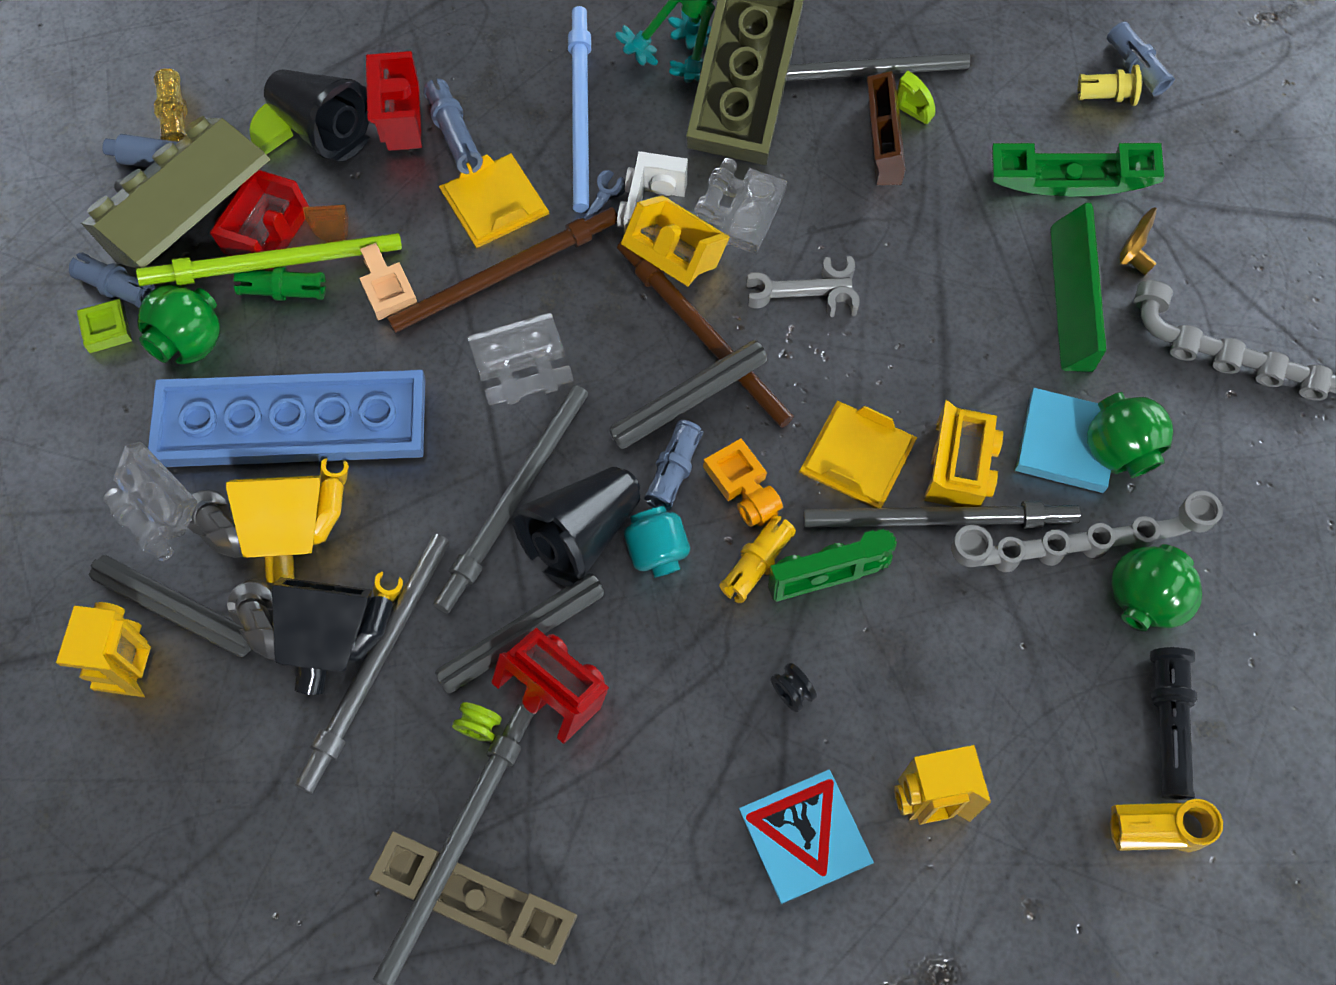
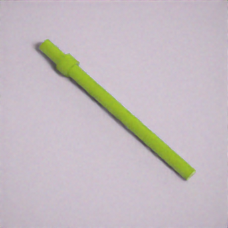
(185, 271)

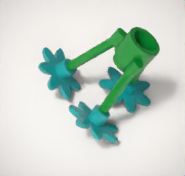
(692, 25)

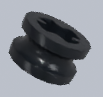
(793, 687)

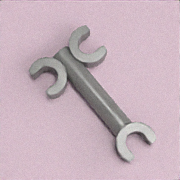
(834, 283)

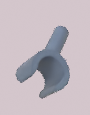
(604, 192)

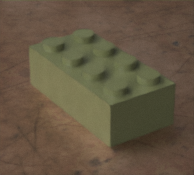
(743, 78)

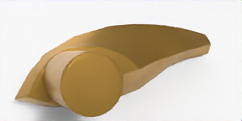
(1132, 250)

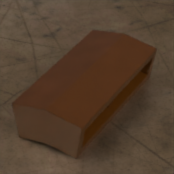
(886, 129)

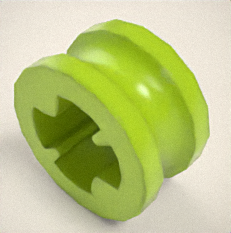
(477, 722)

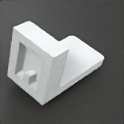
(655, 174)

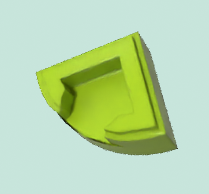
(915, 98)
(268, 129)

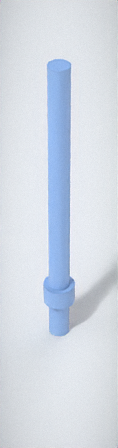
(580, 46)

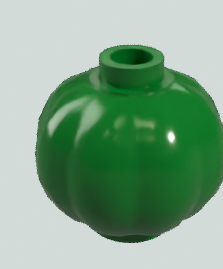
(179, 321)
(1130, 434)
(1156, 587)

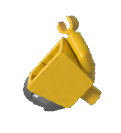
(271, 517)

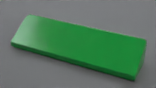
(1078, 290)

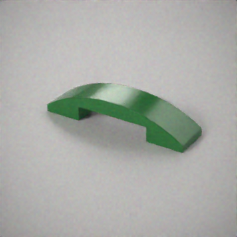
(1077, 174)

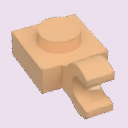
(385, 286)

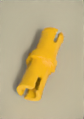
(757, 559)

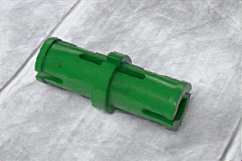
(280, 283)

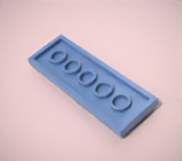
(288, 418)

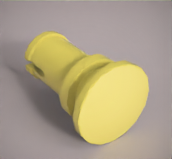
(1115, 86)

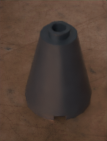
(321, 110)
(576, 522)

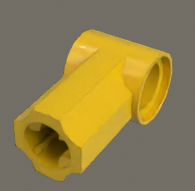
(1162, 826)

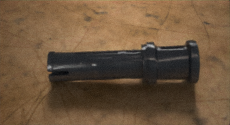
(1176, 782)

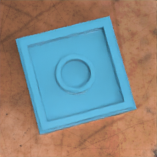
(1056, 441)

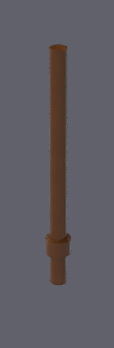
(576, 233)
(654, 277)

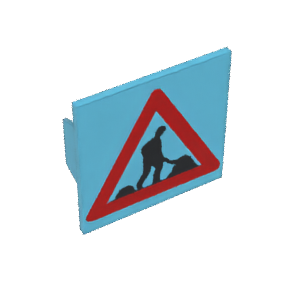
(805, 836)

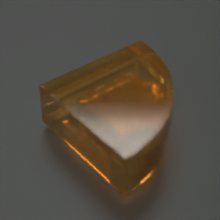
(328, 222)

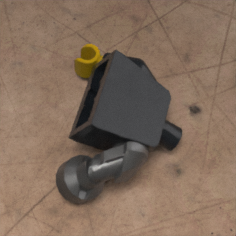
(311, 624)

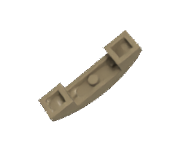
(477, 900)

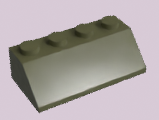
(173, 191)

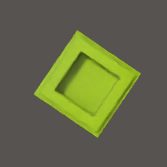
(104, 325)

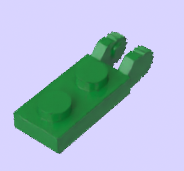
(831, 566)

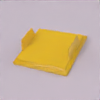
(493, 199)
(859, 454)

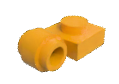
(739, 472)

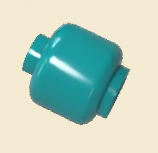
(657, 541)

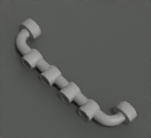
(1229, 353)
(975, 546)

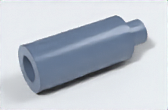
(133, 149)

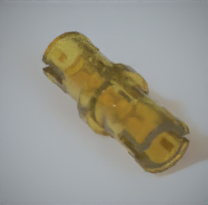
(169, 105)

